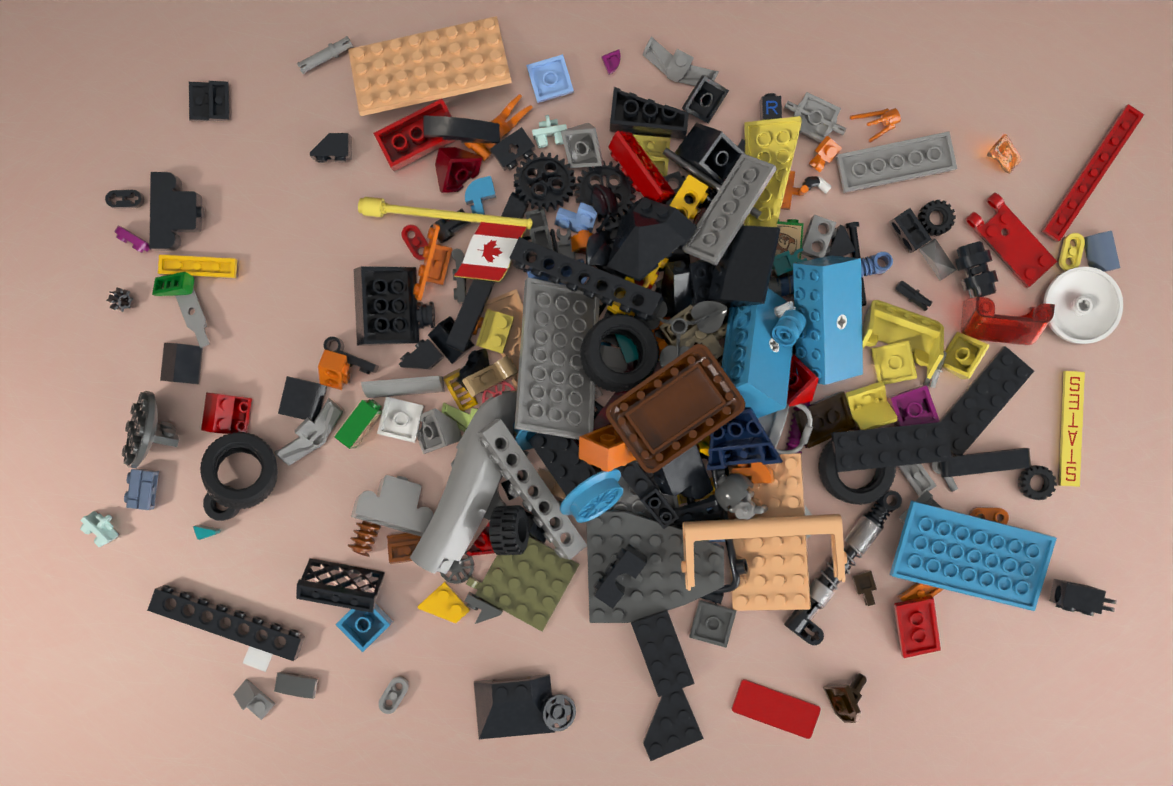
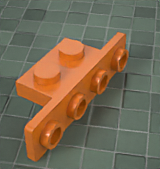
(434, 264)

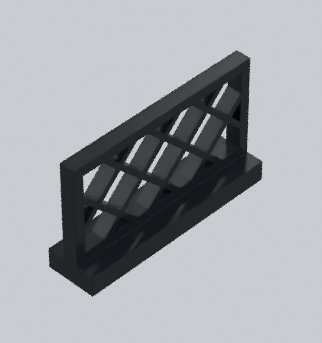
(338, 594)

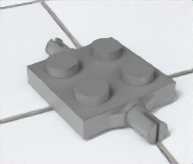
(817, 117)

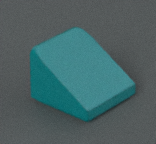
(205, 531)

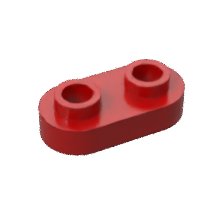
(415, 243)

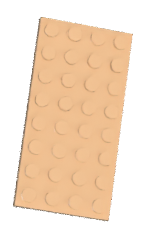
(429, 66)
(777, 564)

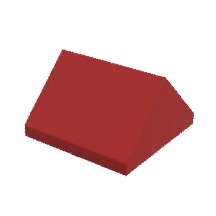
(801, 387)

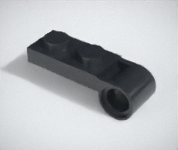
(365, 366)

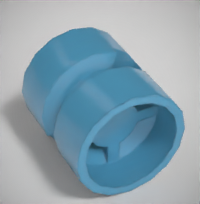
(789, 328)

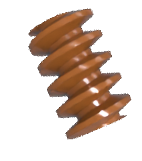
(364, 537)

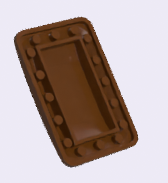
(675, 408)

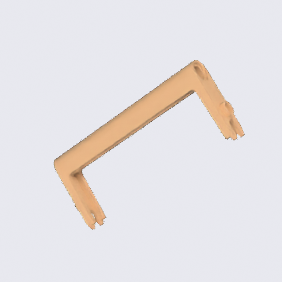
(764, 527)

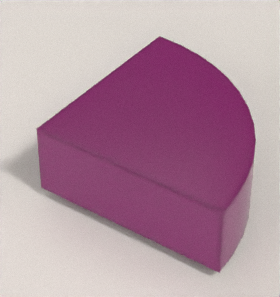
(611, 61)

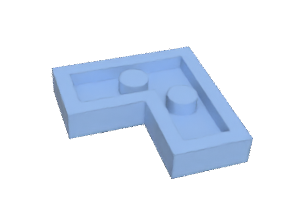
(582, 220)

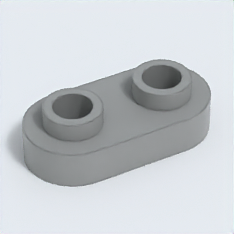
(394, 694)

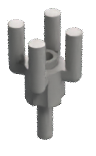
(746, 508)

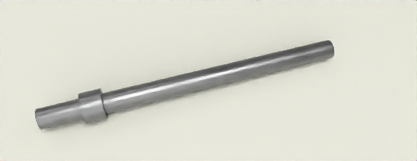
(700, 175)

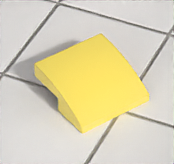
(654, 148)

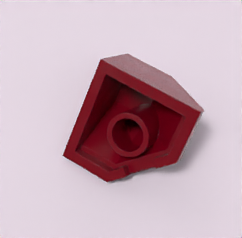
(455, 167)

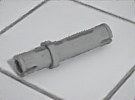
(325, 54)

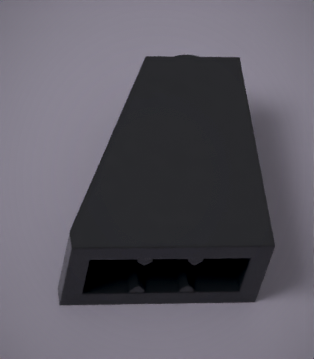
(677, 285)

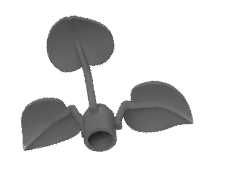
(707, 315)

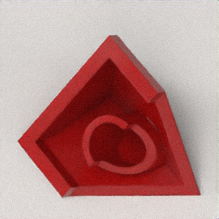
(482, 544)

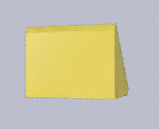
(964, 355)

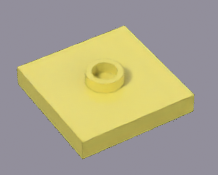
(894, 363)

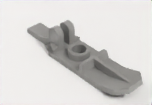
(196, 321)

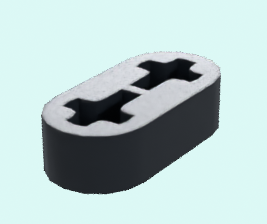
(124, 203)

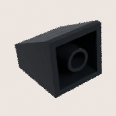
(709, 151)

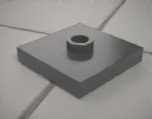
(712, 623)

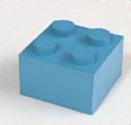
(364, 626)

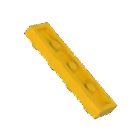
(198, 266)

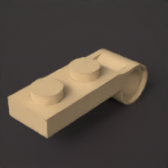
(490, 376)

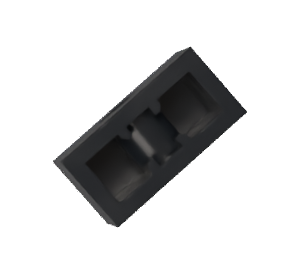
(519, 140)

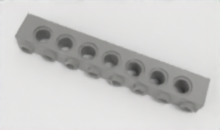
(574, 542)

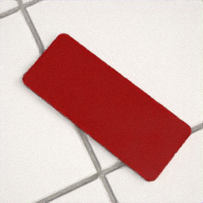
(776, 709)

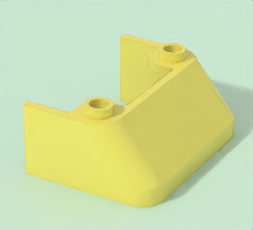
(897, 325)

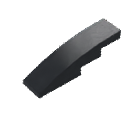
(461, 129)

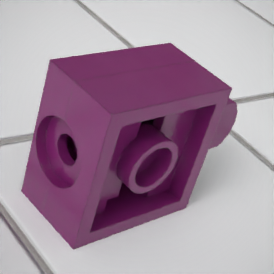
(914, 407)

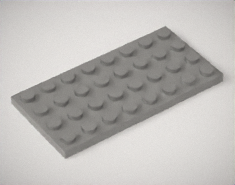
(552, 385)

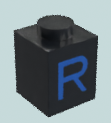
(770, 107)

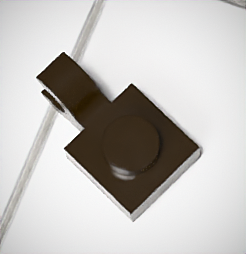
(865, 584)

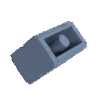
(141, 489)

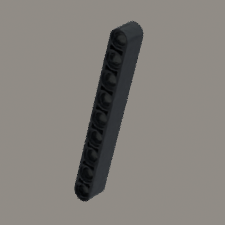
(479, 291)

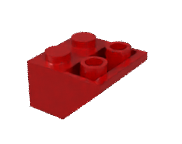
(225, 413)

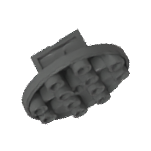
(145, 430)

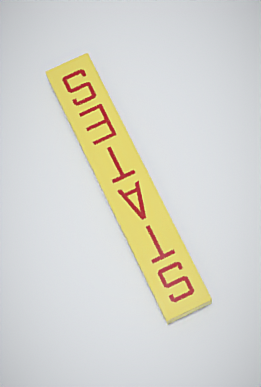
(1071, 428)

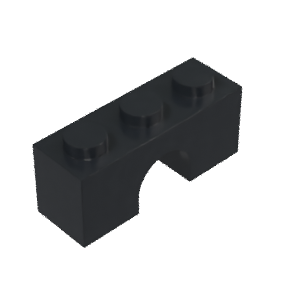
(628, 562)

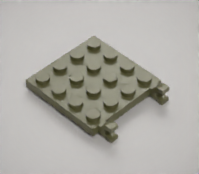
(527, 583)

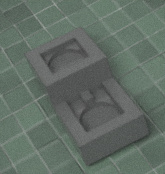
(296, 685)

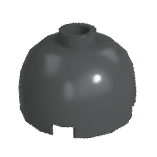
(731, 489)

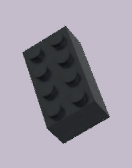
(662, 653)

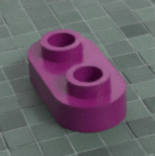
(125, 235)

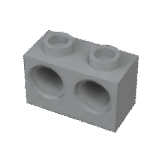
(814, 236)

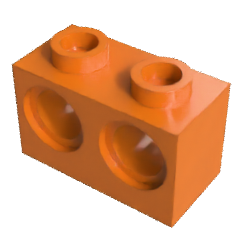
(333, 370)

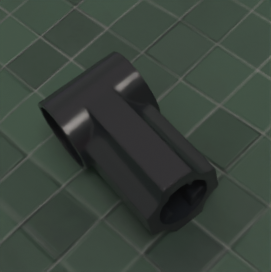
(449, 227)

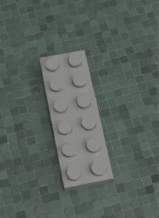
(896, 162)
(729, 208)

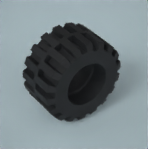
(509, 530)

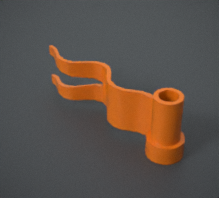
(483, 149)

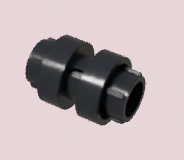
(971, 256)

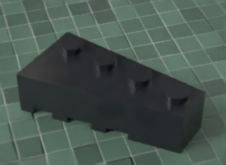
(646, 117)

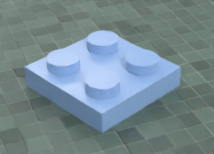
(550, 78)

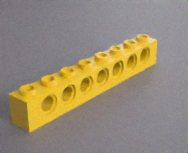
(690, 187)

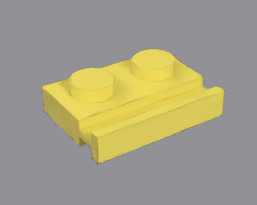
(494, 331)

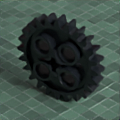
(544, 181)
(622, 190)

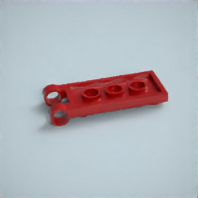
(1017, 249)

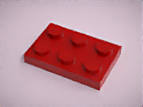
(917, 626)

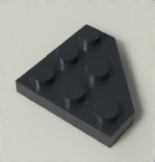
(671, 726)

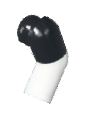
(816, 181)

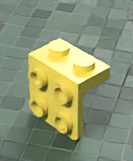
(870, 406)

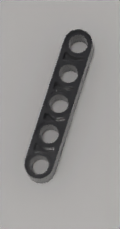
(986, 462)

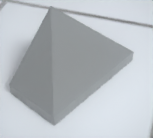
(937, 259)

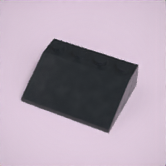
(745, 267)
(385, 305)

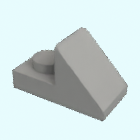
(252, 698)

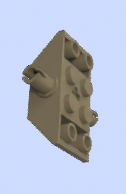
(694, 336)

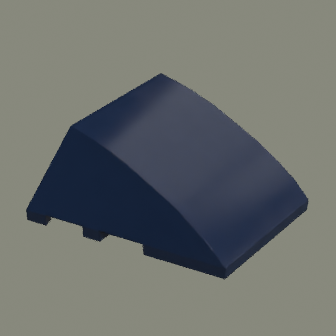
(741, 442)

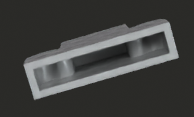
(394, 506)

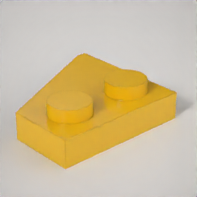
(445, 604)

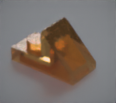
(1005, 154)

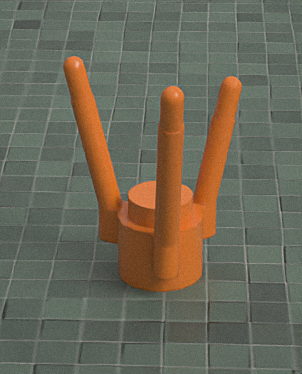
(888, 118)

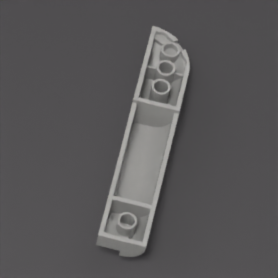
(467, 490)

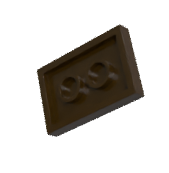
(828, 416)

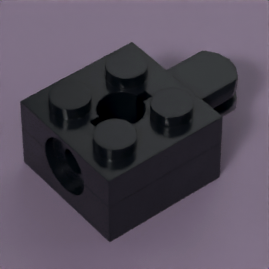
(1079, 598)

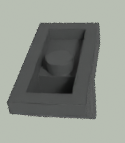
(487, 609)

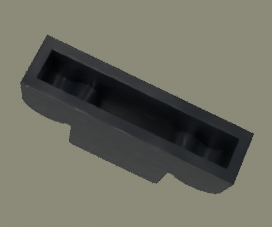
(172, 211)
(684, 476)

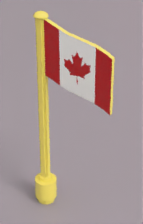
(489, 248)

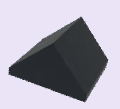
(705, 98)
(181, 363)

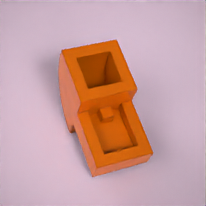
(759, 472)

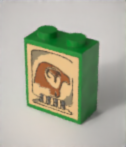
(790, 237)
(359, 423)

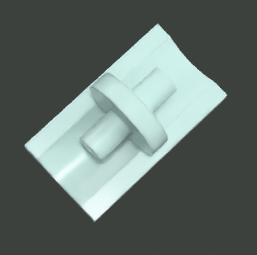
(542, 133)
(100, 527)

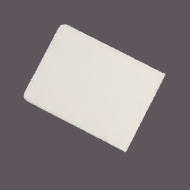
(257, 658)

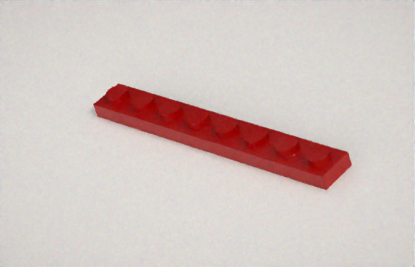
(1092, 173)

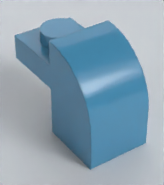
(478, 191)

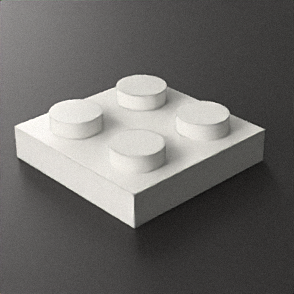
(400, 419)

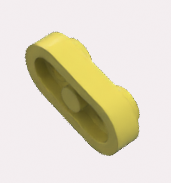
(1072, 253)

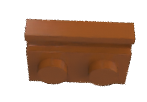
(401, 547)

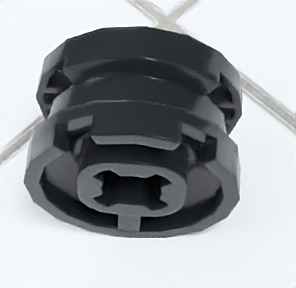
(426, 315)

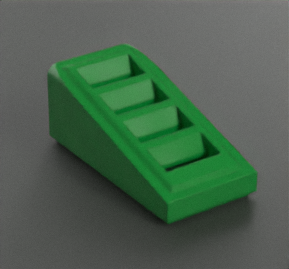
(183, 279)

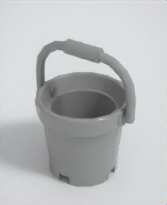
(774, 424)

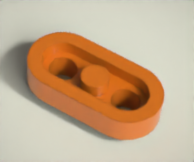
(990, 513)

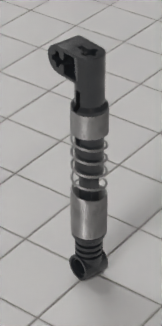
(822, 588)

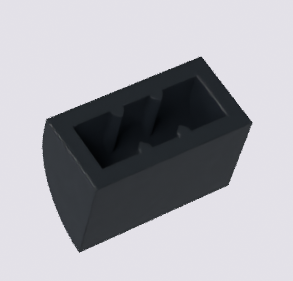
(440, 335)

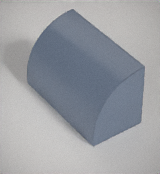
(1101, 251)

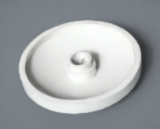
(1085, 305)

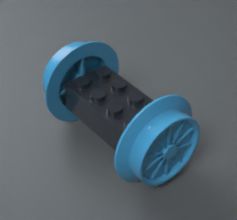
(586, 487)

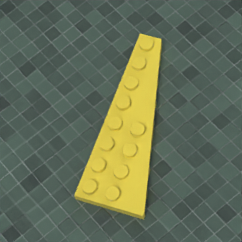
(774, 143)

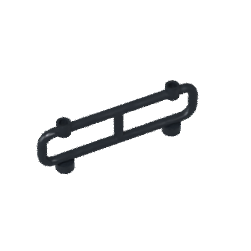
(738, 566)

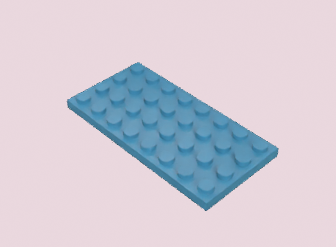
(972, 556)

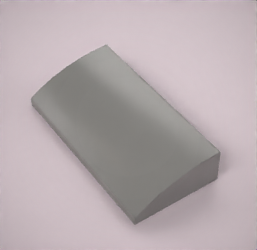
(403, 386)

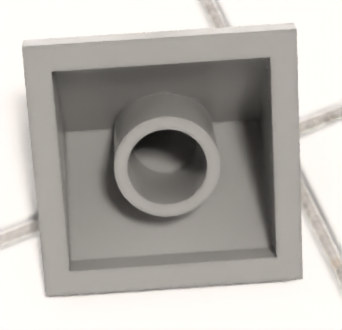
(582, 146)

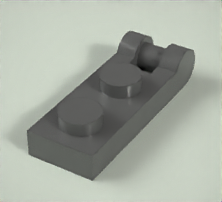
(459, 292)

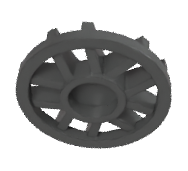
(458, 567)

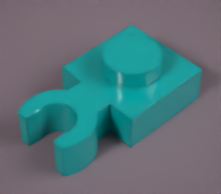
(784, 262)

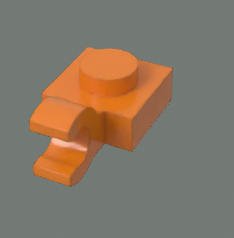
(826, 152)

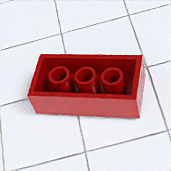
(404, 139)

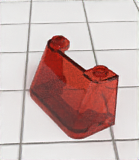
(984, 325)

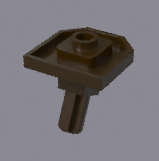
(845, 699)

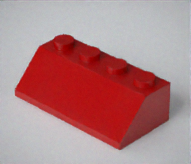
(639, 167)

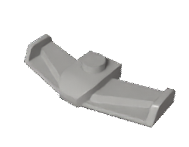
(676, 66)
(311, 434)

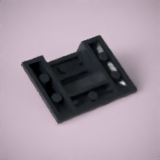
(511, 707)

